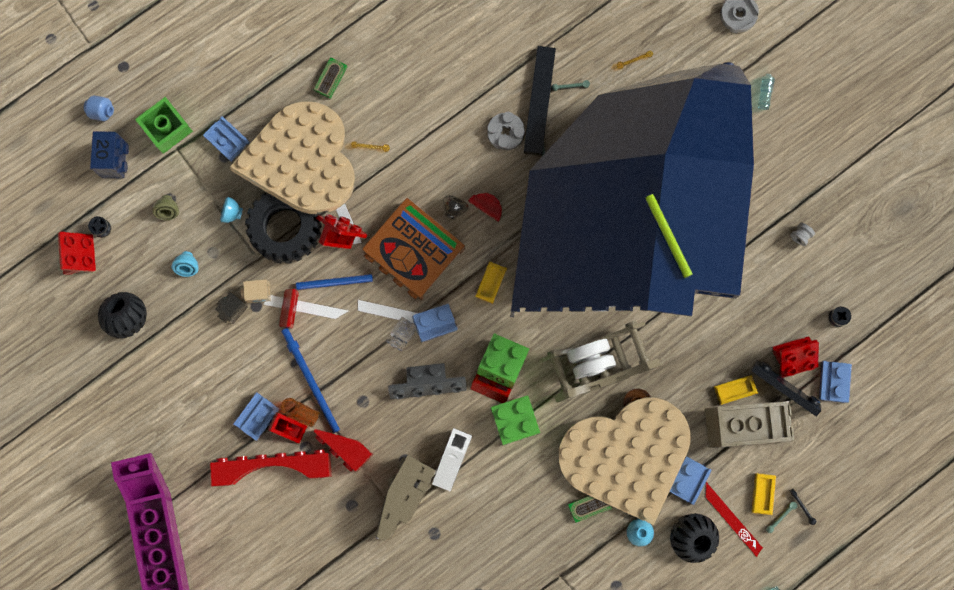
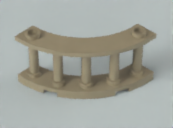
(605, 378)

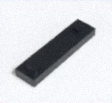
(764, 371)

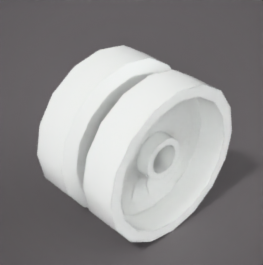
(592, 362)

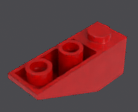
(350, 450)

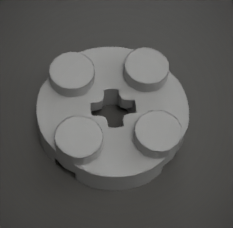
(739, 24)
(510, 121)

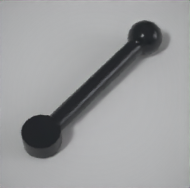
(812, 521)

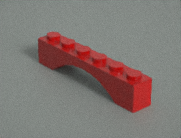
(231, 472)

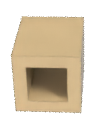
(256, 291)

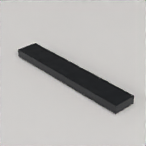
(539, 100)

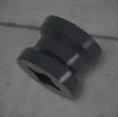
(96, 224)
(835, 316)

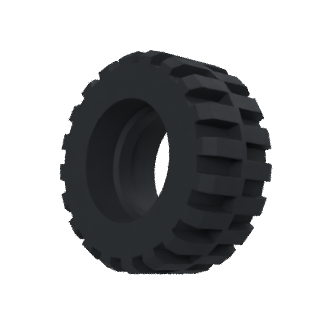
(280, 251)

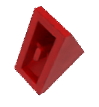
(287, 427)

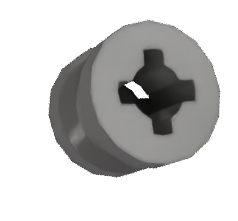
(802, 234)

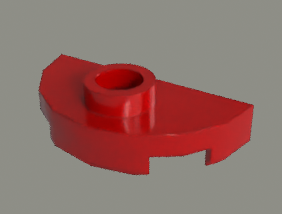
(488, 204)

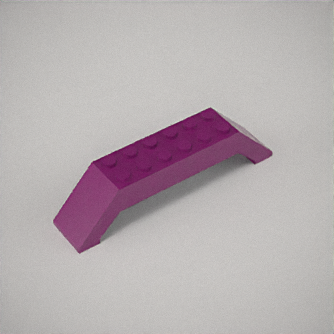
(151, 523)

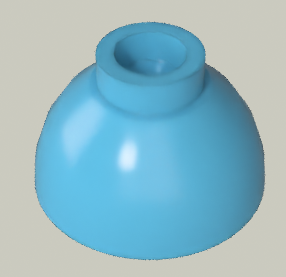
(230, 211)
(185, 264)
(640, 532)

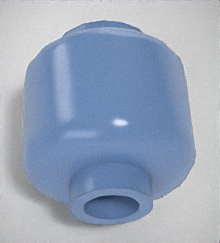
(98, 108)

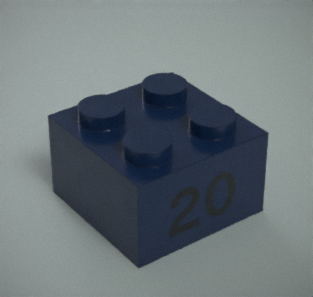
(109, 154)

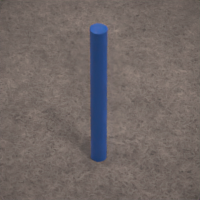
(334, 282)

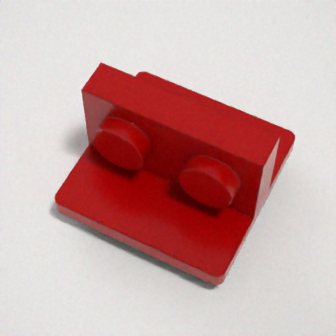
(339, 232)
(76, 252)
(797, 356)

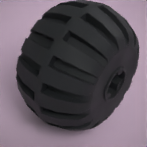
(122, 315)
(694, 538)

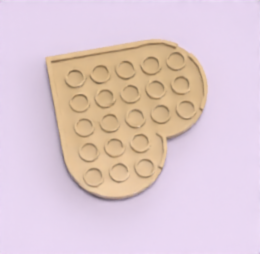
(300, 159)
(628, 458)

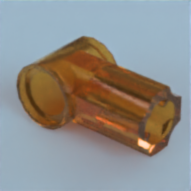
(301, 413)

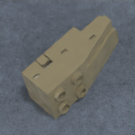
(749, 424)
(404, 495)

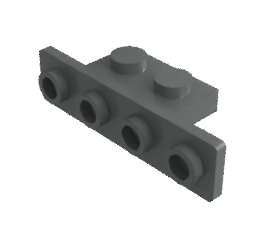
(427, 381)

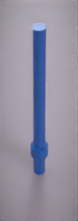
(293, 347)

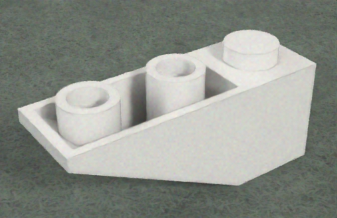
(452, 459)

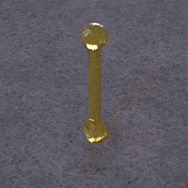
(620, 65)
(385, 148)

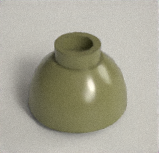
(165, 208)

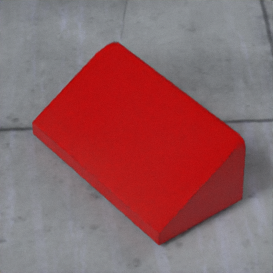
(288, 308)
(490, 389)

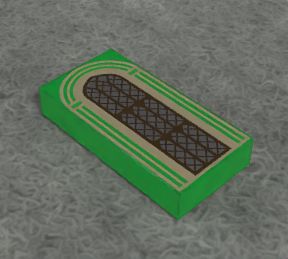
(330, 78)
(587, 508)

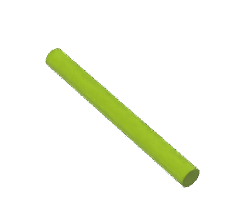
(668, 235)

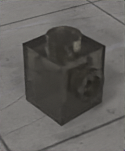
(230, 308)

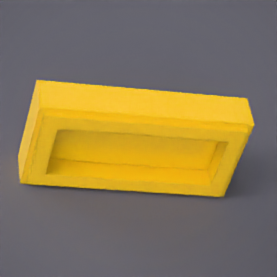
(491, 282)
(735, 390)
(763, 494)

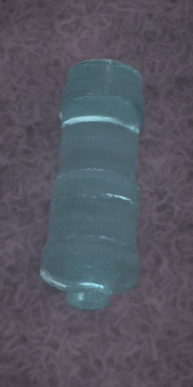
(765, 92)

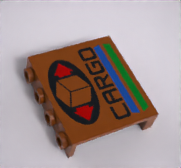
(412, 249)

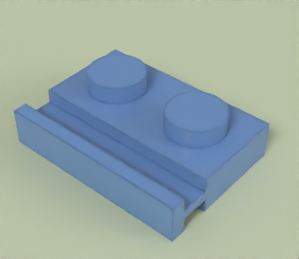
(226, 138)
(434, 323)
(835, 381)
(256, 416)
(690, 480)

